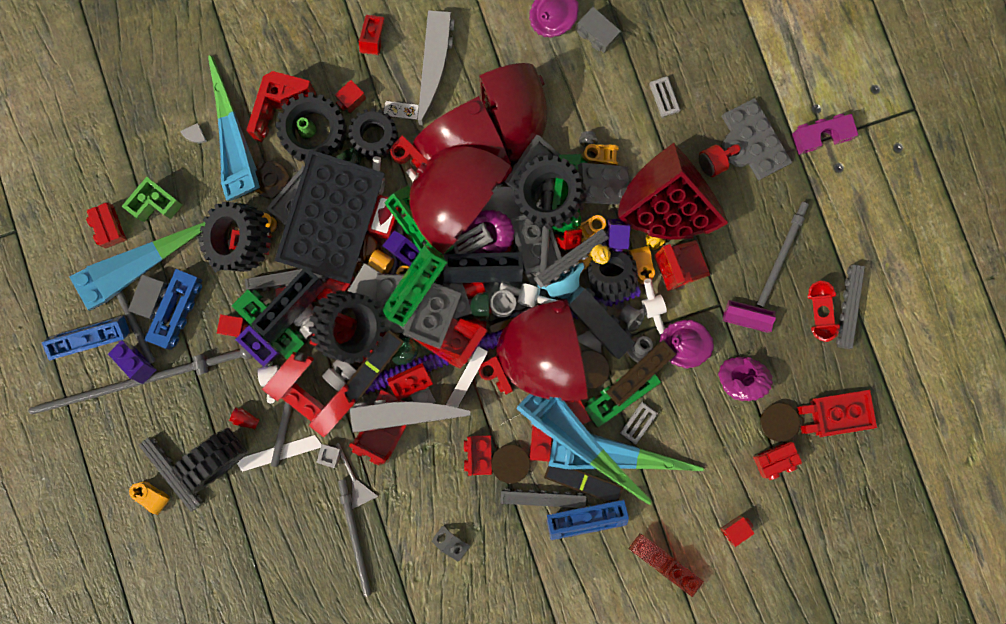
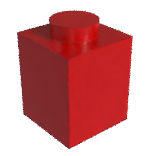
(349, 97)
(231, 325)
(738, 530)

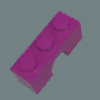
(840, 128)

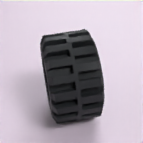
(368, 120)
(617, 286)

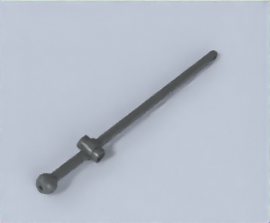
(200, 365)

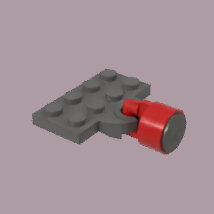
(748, 143)

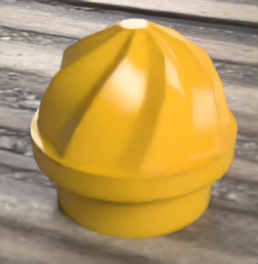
(654, 242)
(600, 254)

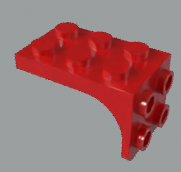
(378, 443)

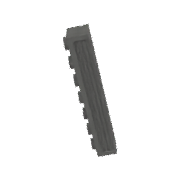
(570, 259)
(274, 280)
(850, 306)
(164, 465)
(543, 498)

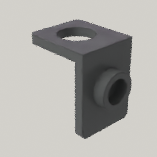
(451, 545)

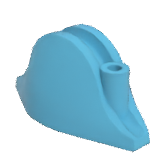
(566, 284)

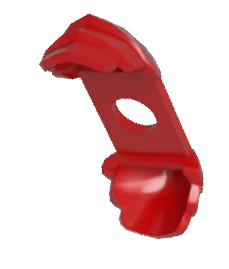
(821, 295)

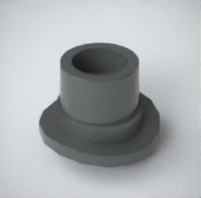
(632, 317)
(642, 346)

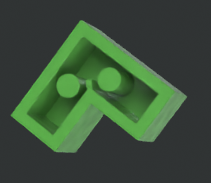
(150, 197)

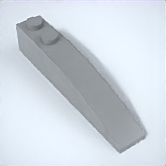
(435, 59)
(400, 413)

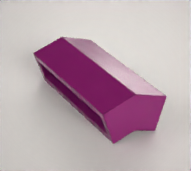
(749, 316)

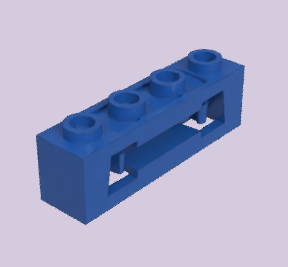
(168, 336)
(86, 337)
(587, 520)

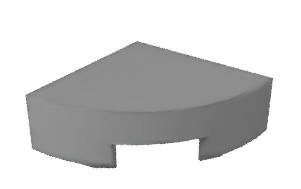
(194, 134)

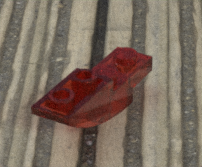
(666, 565)

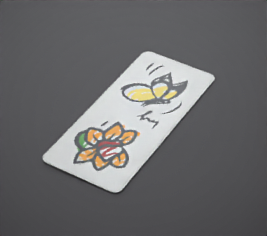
(401, 110)

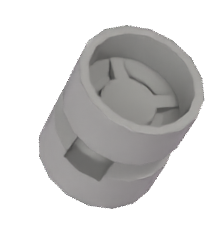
(503, 303)
(304, 321)
(334, 378)

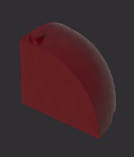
(515, 105)
(462, 126)
(453, 192)
(671, 199)
(543, 353)

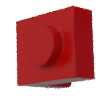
(569, 239)

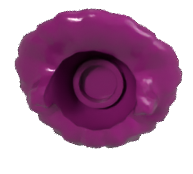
(553, 16)
(500, 230)
(689, 342)
(745, 378)

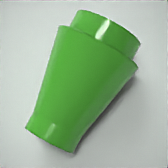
(307, 131)

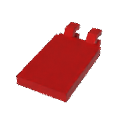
(840, 414)

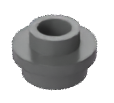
(587, 138)

